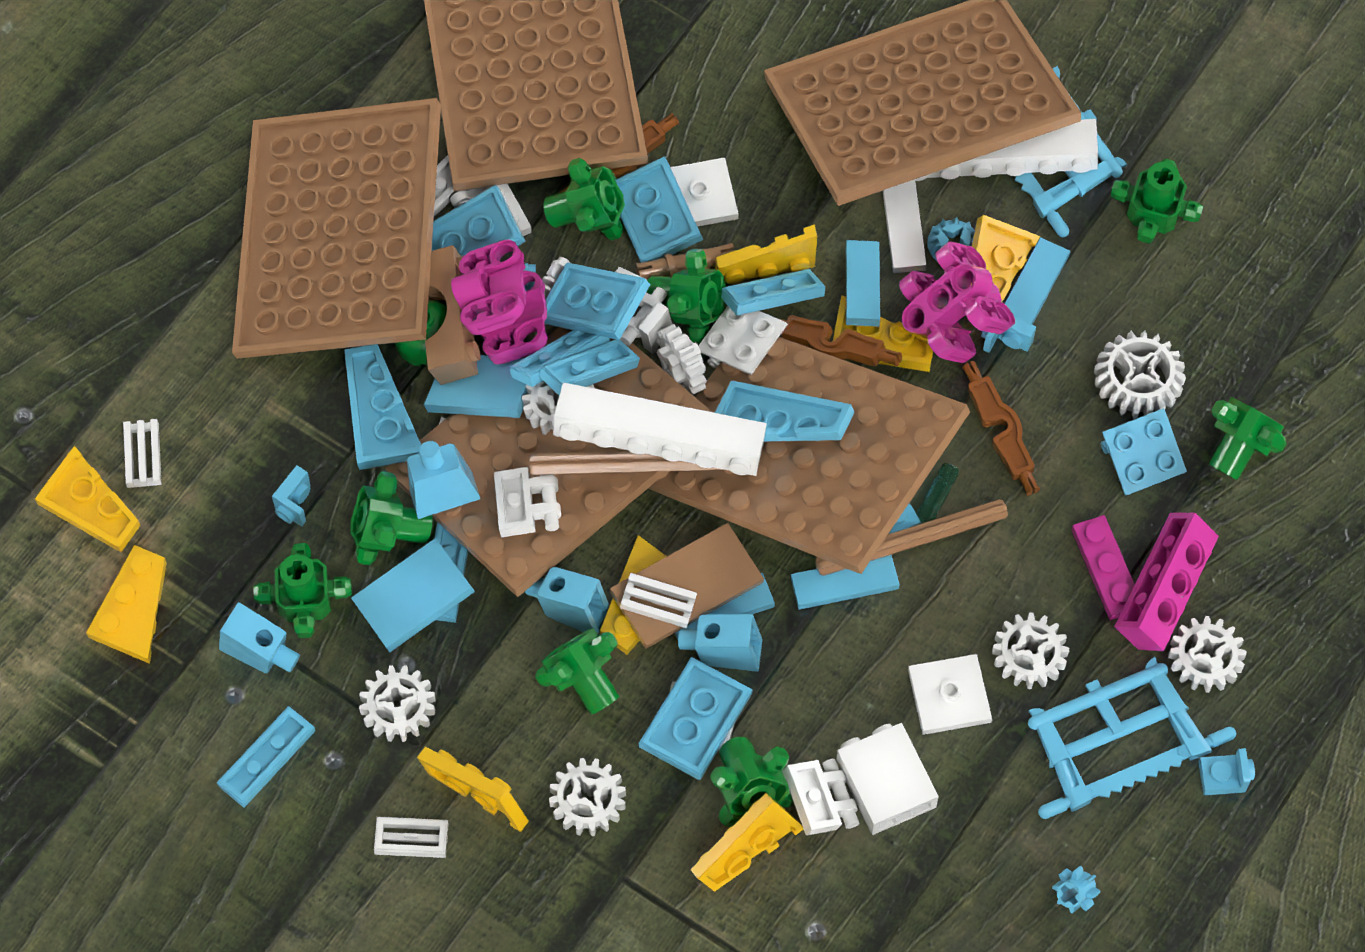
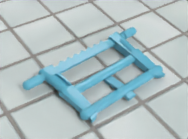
(1078, 183)
(1171, 707)

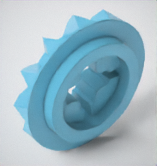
(939, 234)

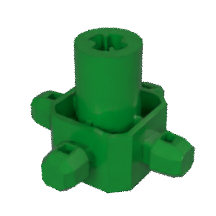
(1156, 200)
(590, 201)
(693, 294)
(1245, 433)
(382, 519)
(302, 590)
(580, 665)
(748, 778)

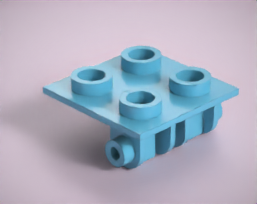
(1143, 451)

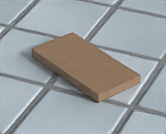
(711, 566)

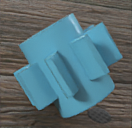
(1067, 892)

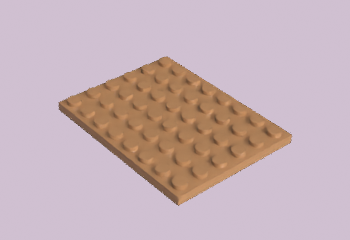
(533, 88)
(920, 97)
(338, 229)
(827, 493)
(585, 498)

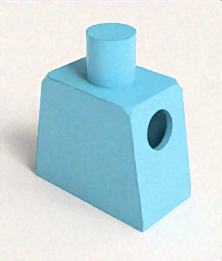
(439, 479)
(571, 599)
(245, 634)
(725, 641)

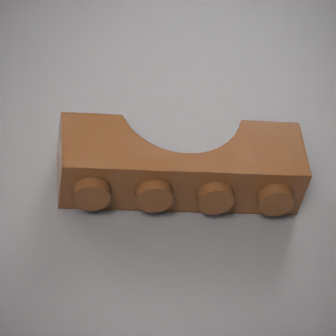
(452, 349)

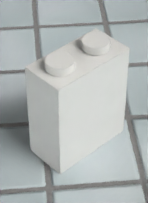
(886, 777)

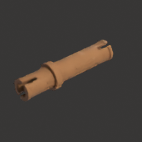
(672, 264)

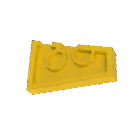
(1002, 249)
(766, 262)
(914, 347)
(86, 502)
(130, 607)
(615, 622)
(491, 794)
(751, 835)

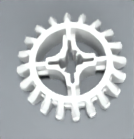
(1134, 358)

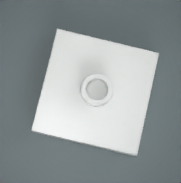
(707, 191)
(949, 694)

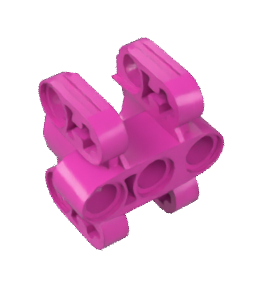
(951, 298)
(497, 303)

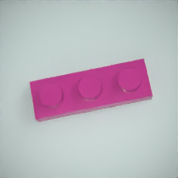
(1104, 563)

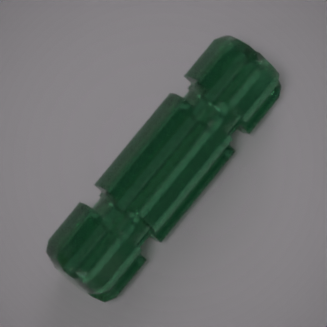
(937, 493)

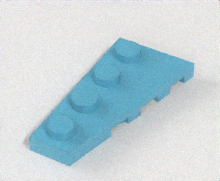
(787, 413)
(378, 415)

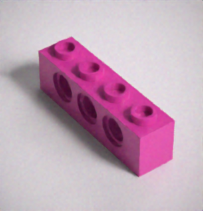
(1166, 581)

